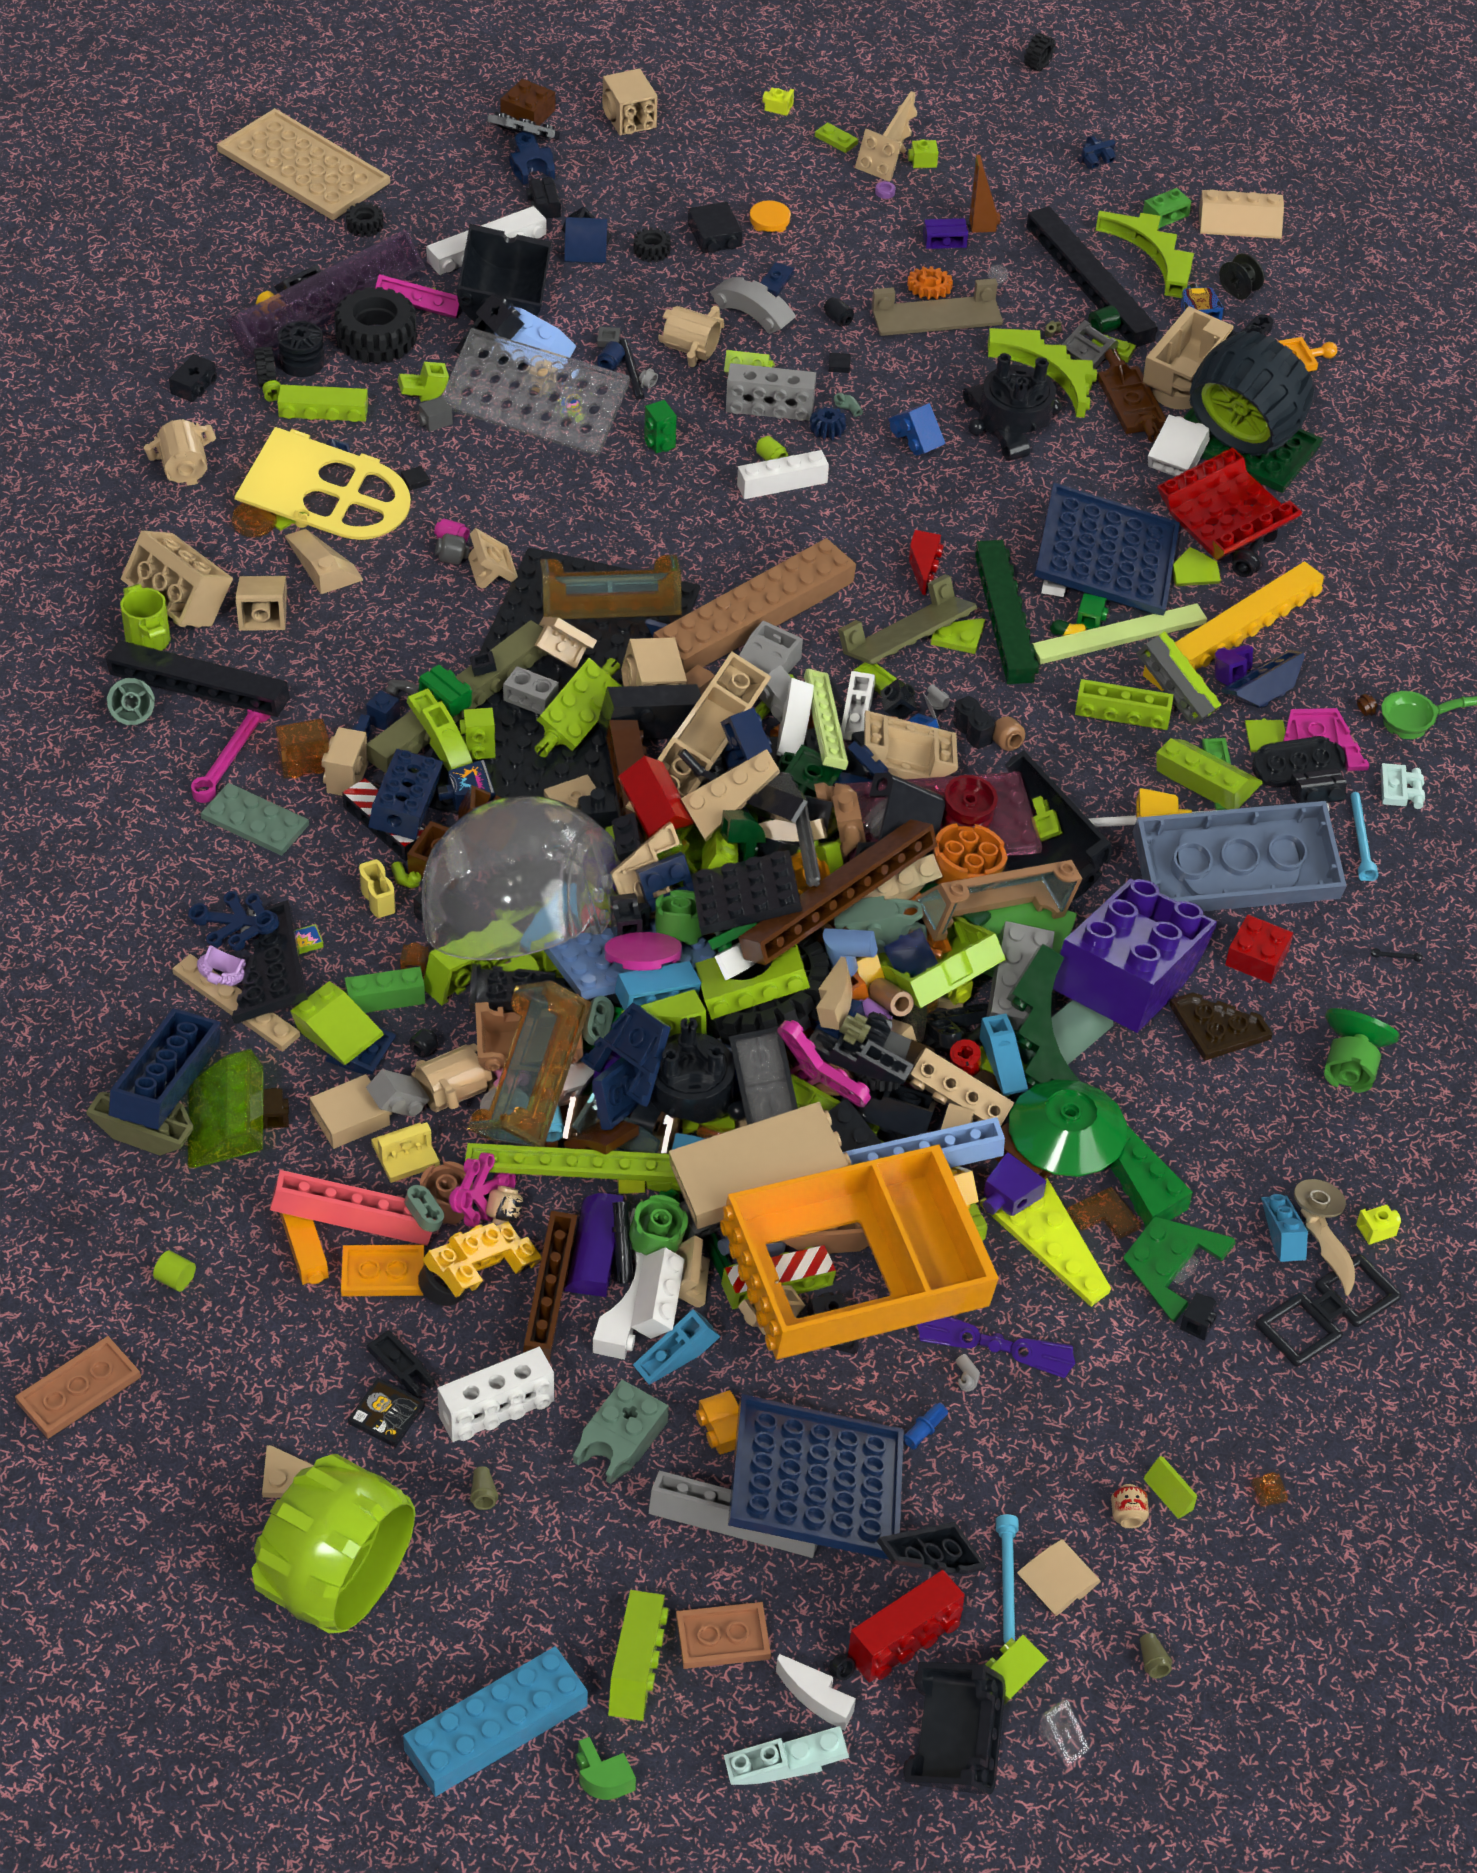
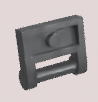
(1084, 349)

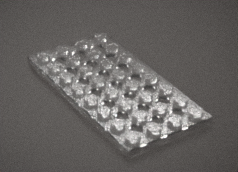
(537, 359)

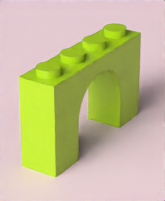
(728, 996)

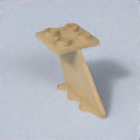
(880, 152)

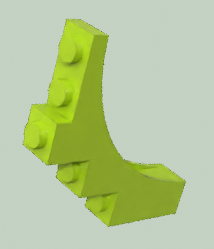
(1159, 245)
(1027, 346)

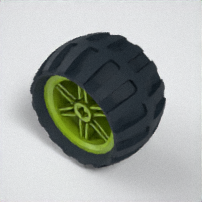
(1252, 393)

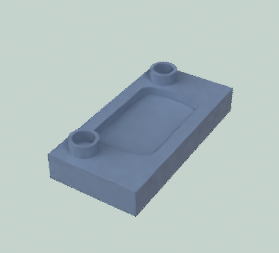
(1242, 856)

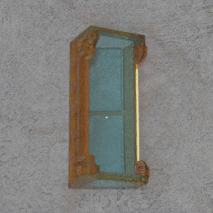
(611, 592)
(535, 1065)

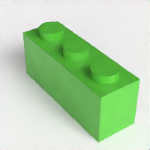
(387, 989)

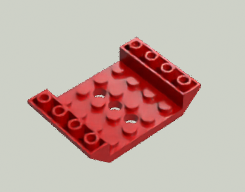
(1215, 493)

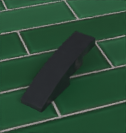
(865, 1060)

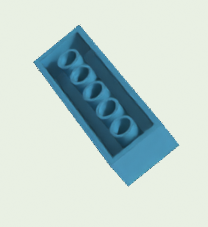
(495, 1721)

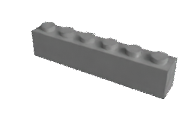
(708, 1508)

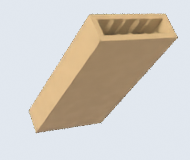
(753, 1157)

